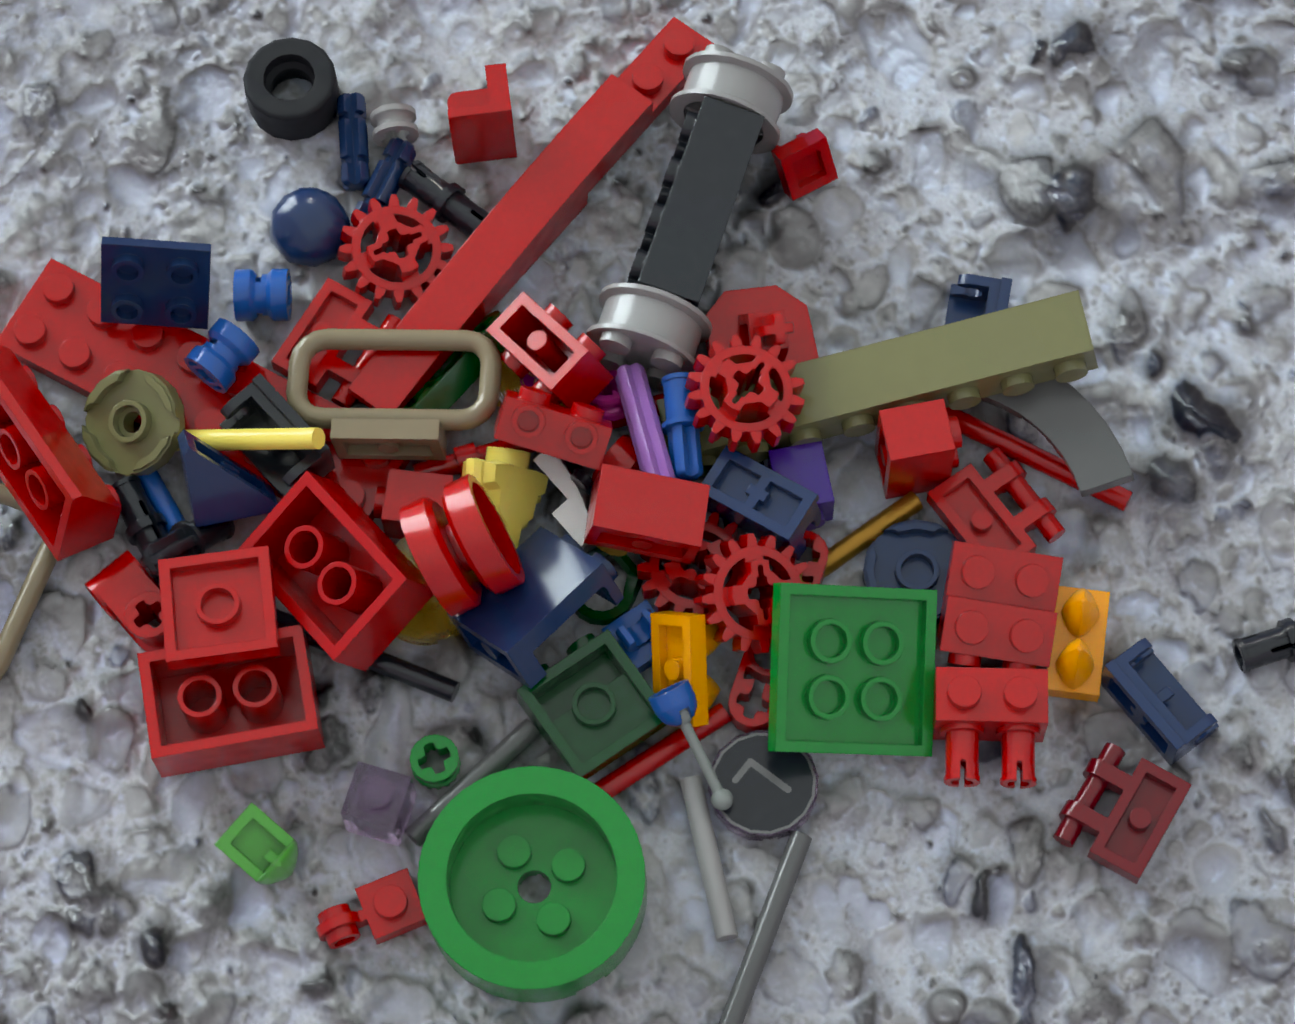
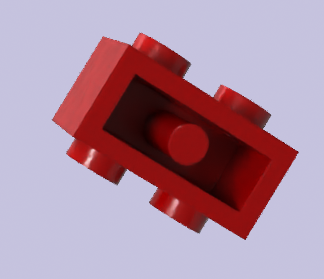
(540, 345)

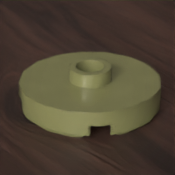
(111, 417)

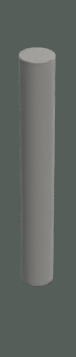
(708, 858)

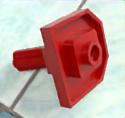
(767, 314)

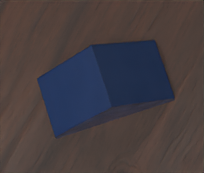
(220, 487)

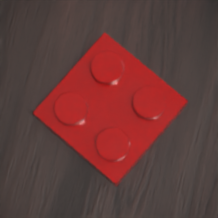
(218, 607)

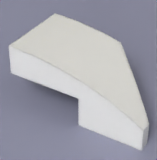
(574, 510)

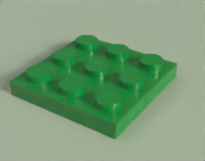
(852, 670)

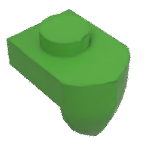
(259, 846)

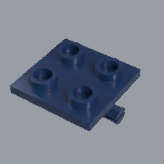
(155, 282)

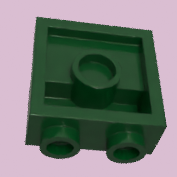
(591, 704)

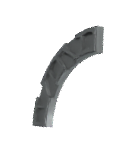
(1074, 432)

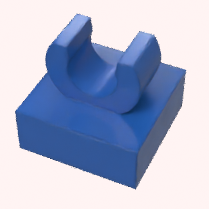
(634, 634)

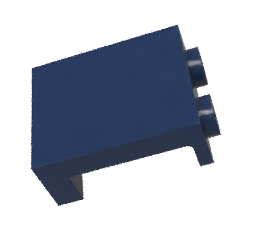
(555, 586)

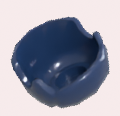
(308, 226)

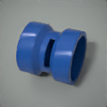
(265, 294)
(219, 358)

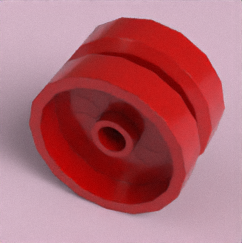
(461, 545)

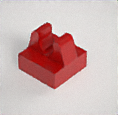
(804, 164)

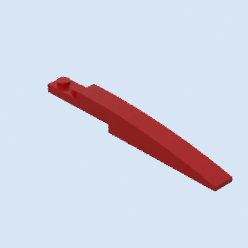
(533, 212)

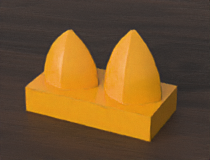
(1078, 644)
(680, 652)

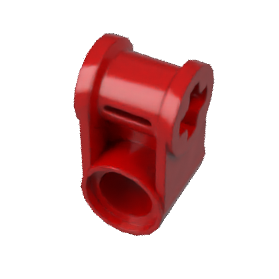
(131, 599)

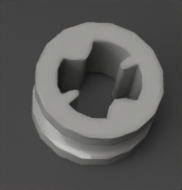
(393, 121)

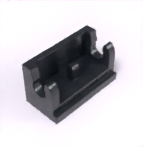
(264, 407)

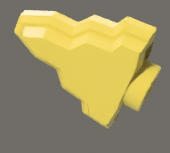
(510, 485)

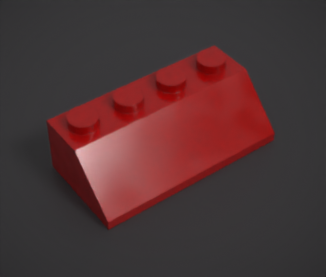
(48, 469)

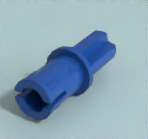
(682, 436)

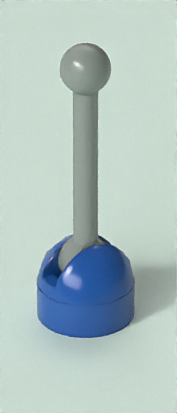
(676, 708)

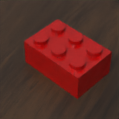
(339, 571)
(231, 709)

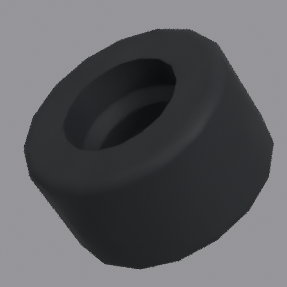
(289, 60)

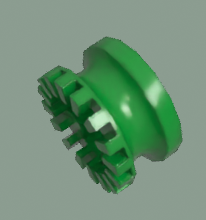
(427, 776)

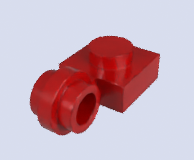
(387, 905)

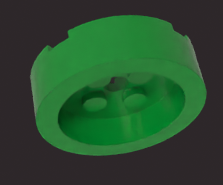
(523, 827)

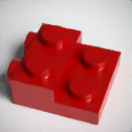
(551, 429)
(999, 606)

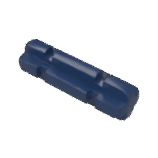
(353, 141)
(387, 173)

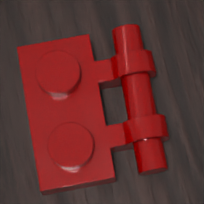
(340, 309)
(979, 517)

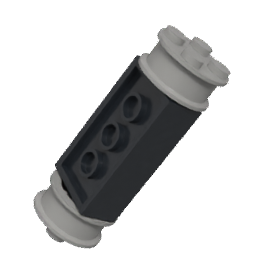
(724, 117)

